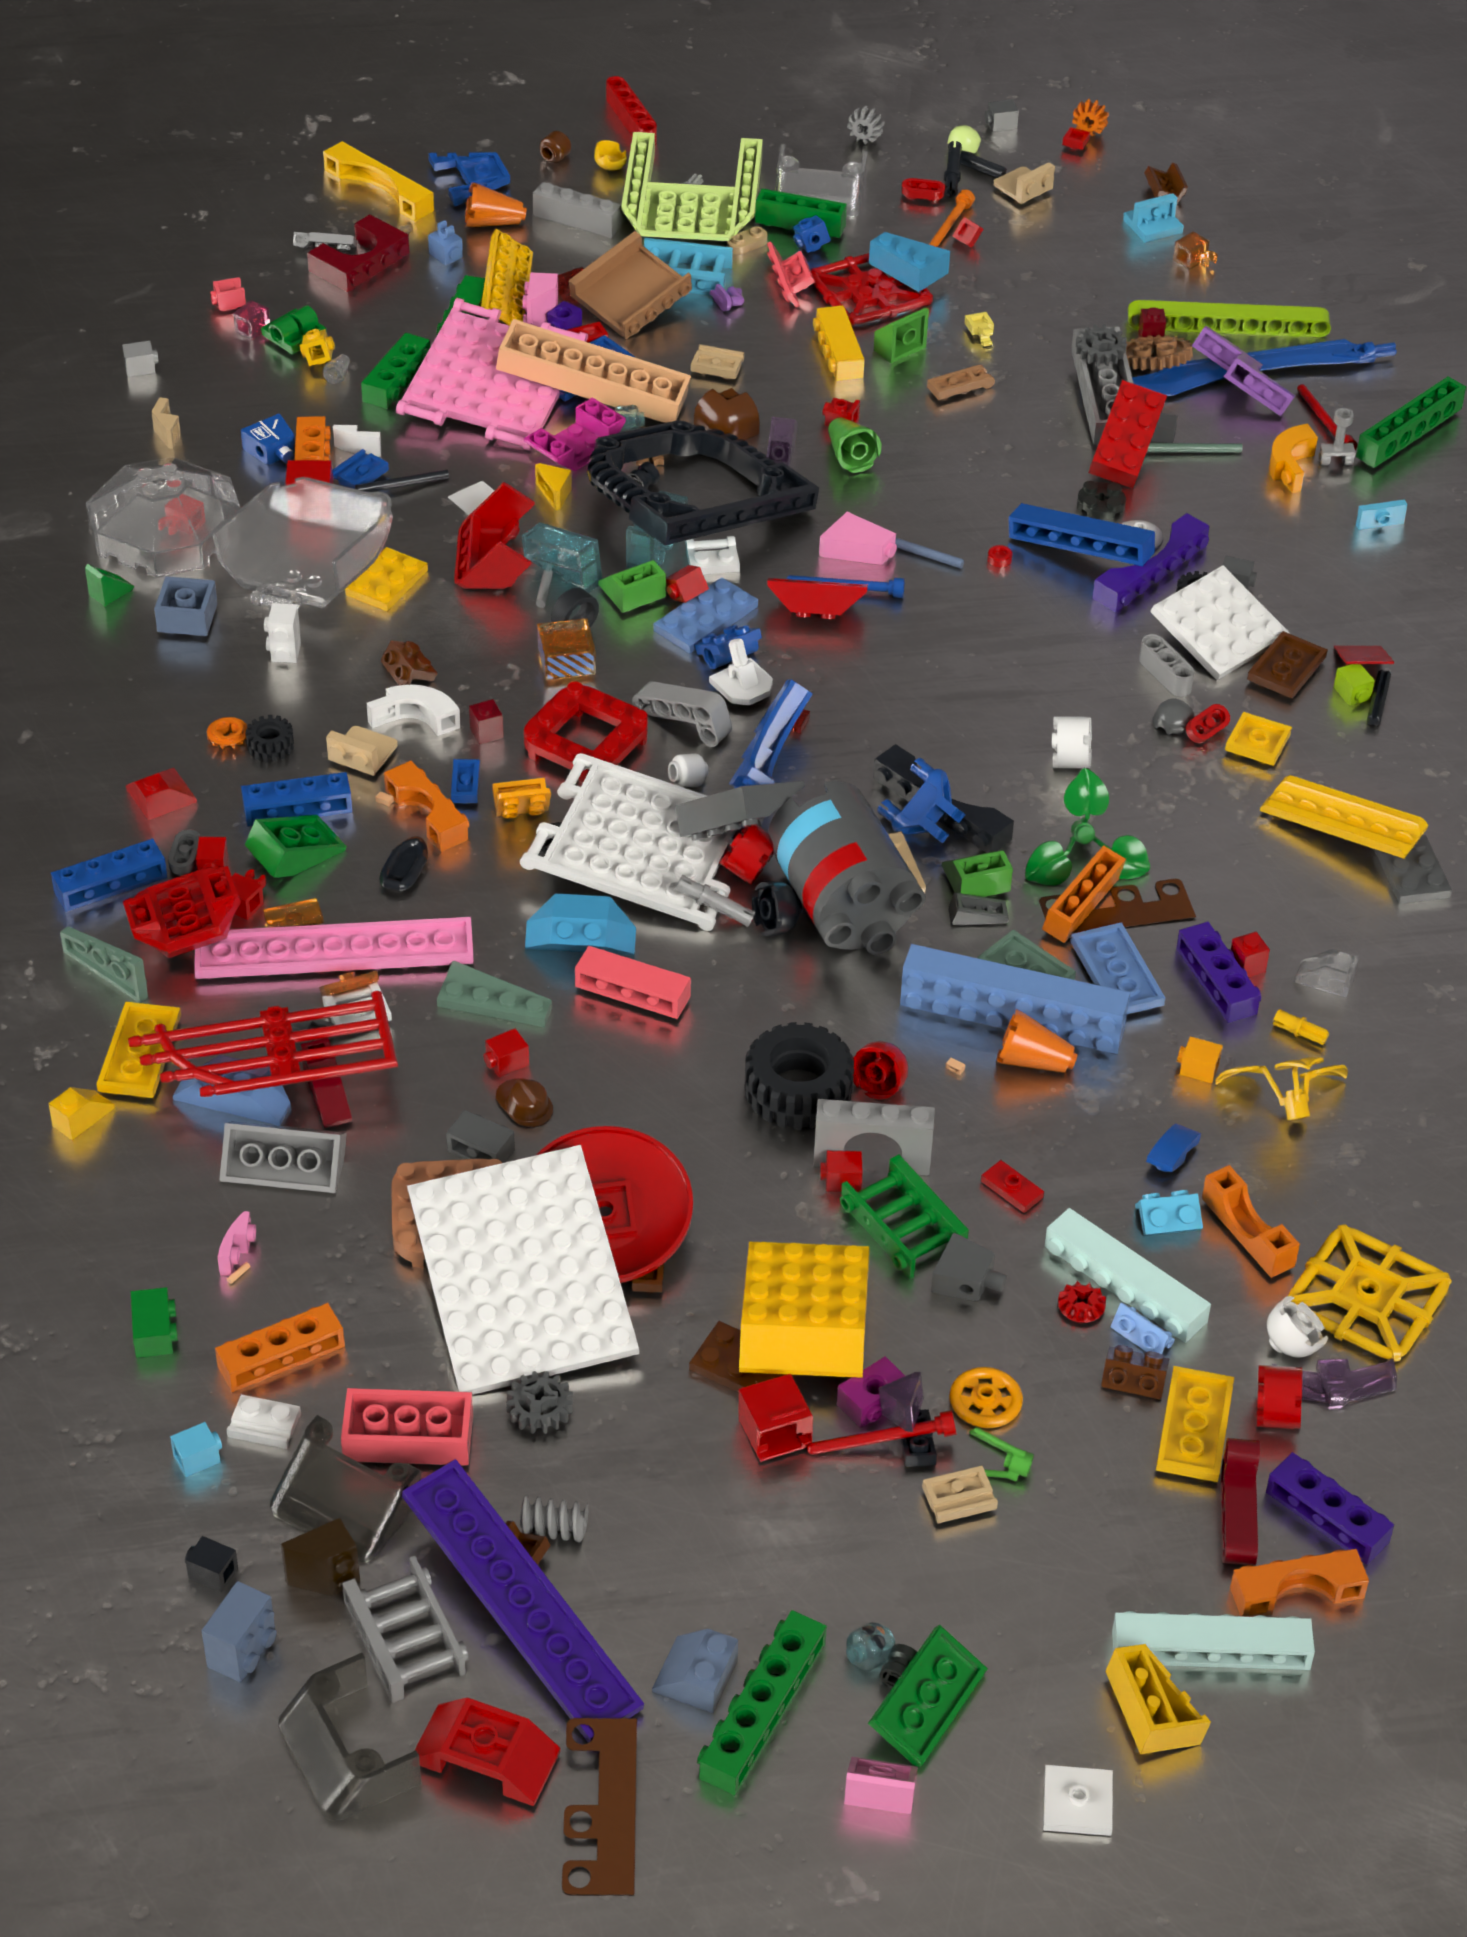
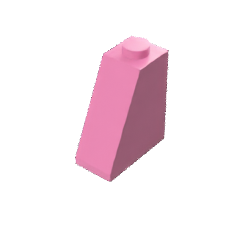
(857, 541)

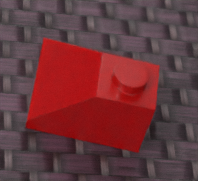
(161, 793)

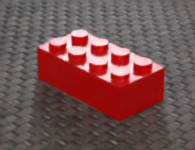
(1127, 434)

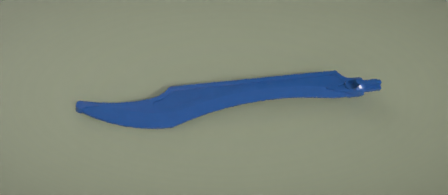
(1205, 371)

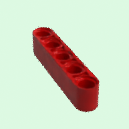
(629, 107)

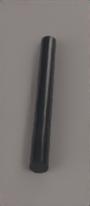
(403, 481)

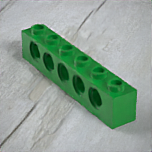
(1410, 422)
(727, 1769)

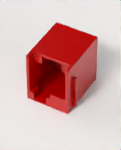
(313, 469)
(775, 1417)

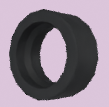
(570, 601)

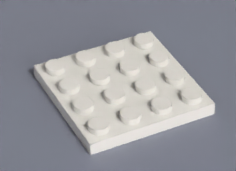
(1219, 622)

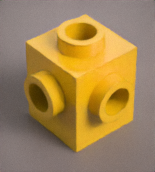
(317, 347)

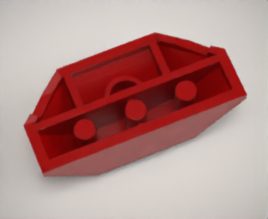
(816, 596)

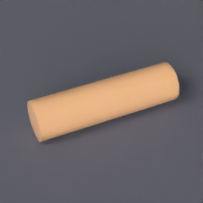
(240, 1271)

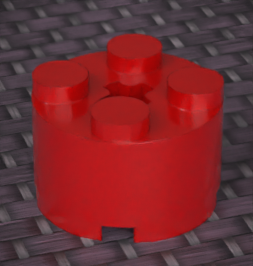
(749, 853)
(1279, 1397)

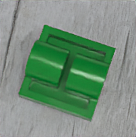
(289, 329)

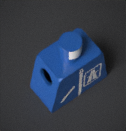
(269, 440)

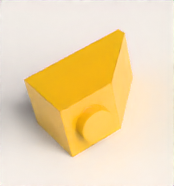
(78, 1110)

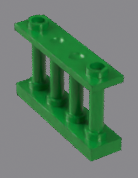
(916, 1194)

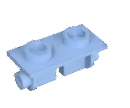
(1141, 1330)

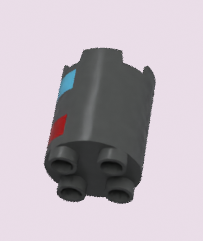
(845, 869)

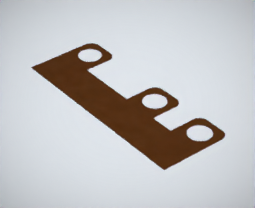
(1136, 911)
(616, 1809)

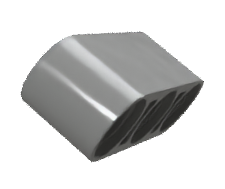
(1166, 665)

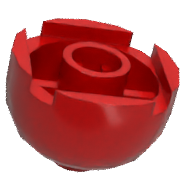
(880, 1069)

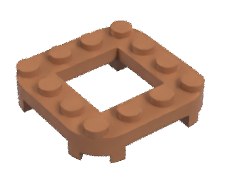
(404, 1227)

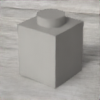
(139, 358)

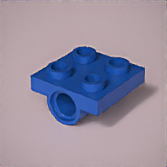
(716, 648)

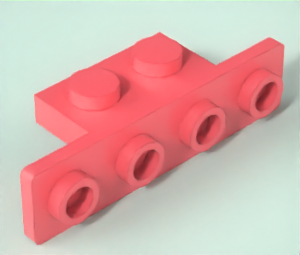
(792, 273)

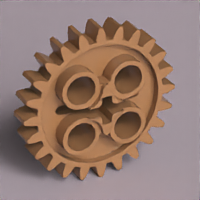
(1169, 352)

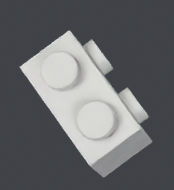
(283, 632)

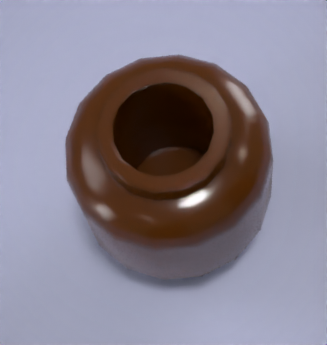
(555, 146)

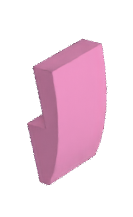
(235, 1242)

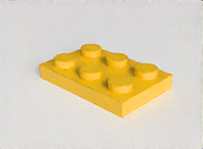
(387, 579)

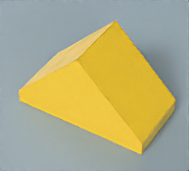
(554, 483)

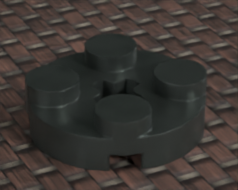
(1110, 493)

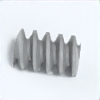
(553, 1519)

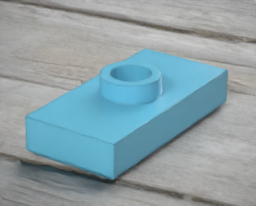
(1381, 514)

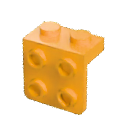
(521, 797)

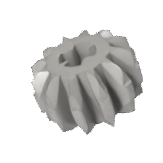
(865, 124)

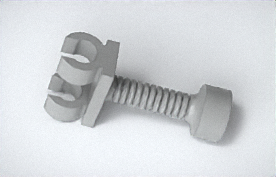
(1342, 418)

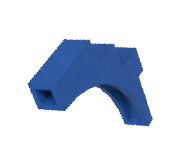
(770, 736)

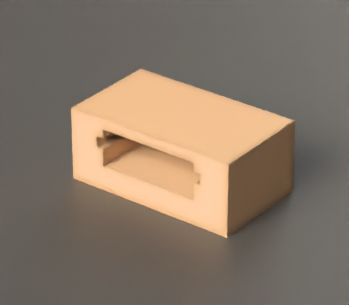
(384, 799)
(955, 1066)

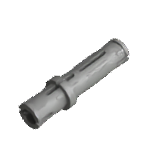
(710, 898)

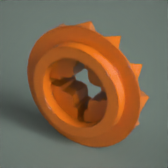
(222, 726)

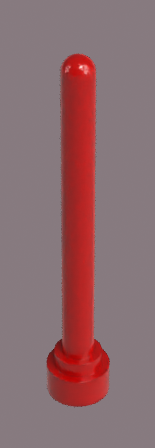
(1322, 414)
(942, 1424)

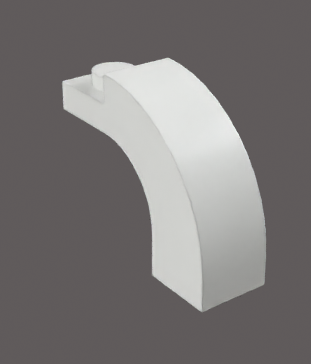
(418, 703)

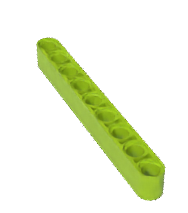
(1237, 318)

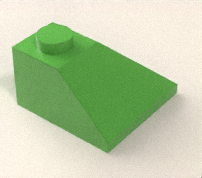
(902, 336)

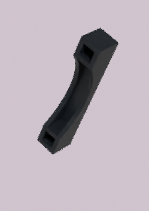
(981, 825)

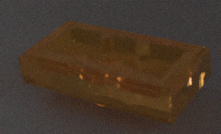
(294, 914)
(348, 982)

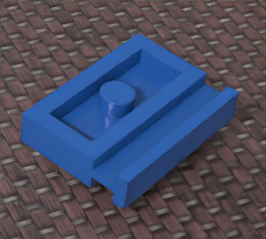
(360, 469)

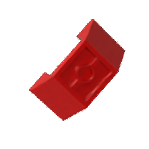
(490, 1744)

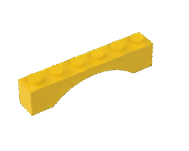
(350, 163)

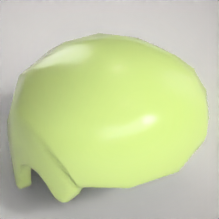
(967, 137)

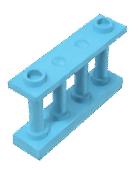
(697, 255)

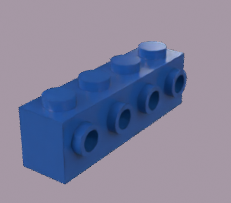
(297, 797)
(109, 875)

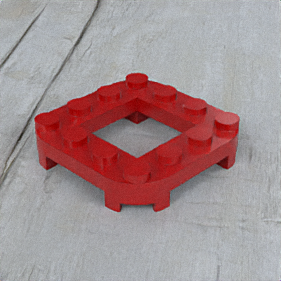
(575, 700)

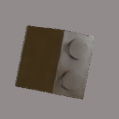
(321, 1559)

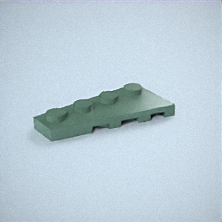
(107, 961)
(489, 996)

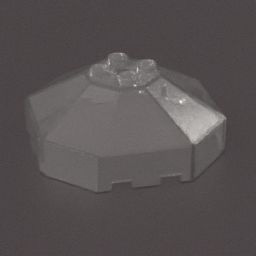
(162, 525)

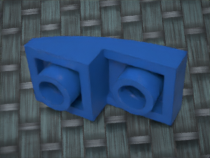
(1172, 1148)

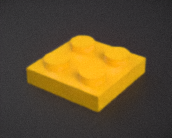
(1258, 738)

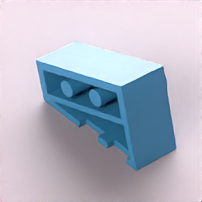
(909, 260)

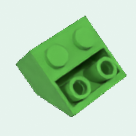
(635, 586)
(980, 874)

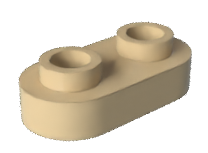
(748, 240)

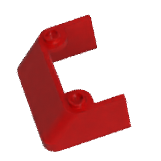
(482, 551)

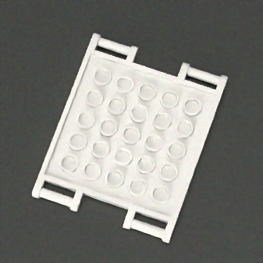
(628, 841)

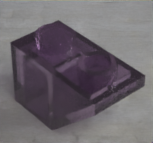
(782, 440)

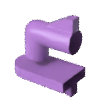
(728, 298)

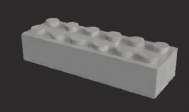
(1099, 387)

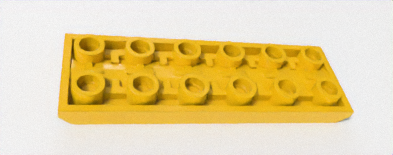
(506, 275)
(1345, 816)

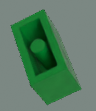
(152, 1322)

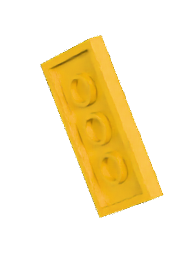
(122, 1065)
(1195, 1424)

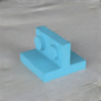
(1154, 218)

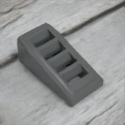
(969, 909)

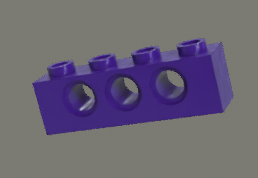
(1218, 972)
(1312, 1494)

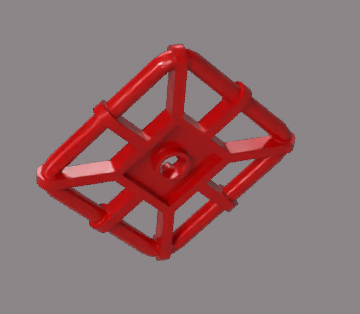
(866, 290)

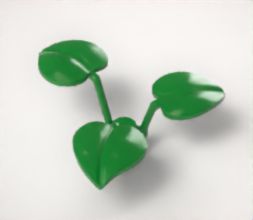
(1084, 797)

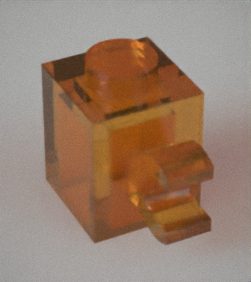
(1192, 251)

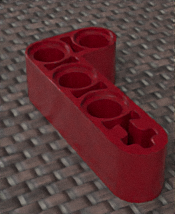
(1239, 1501)

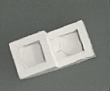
(351, 440)

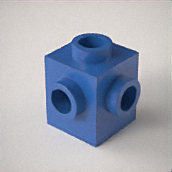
(811, 234)

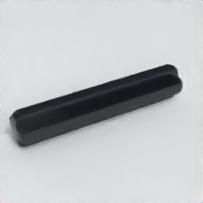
(982, 165)
(1378, 697)

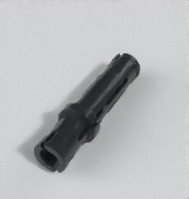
(952, 175)

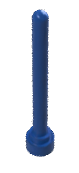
(893, 587)

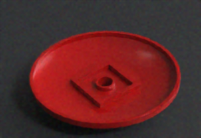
(644, 1190)

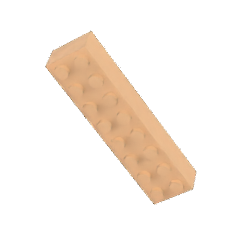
(592, 371)

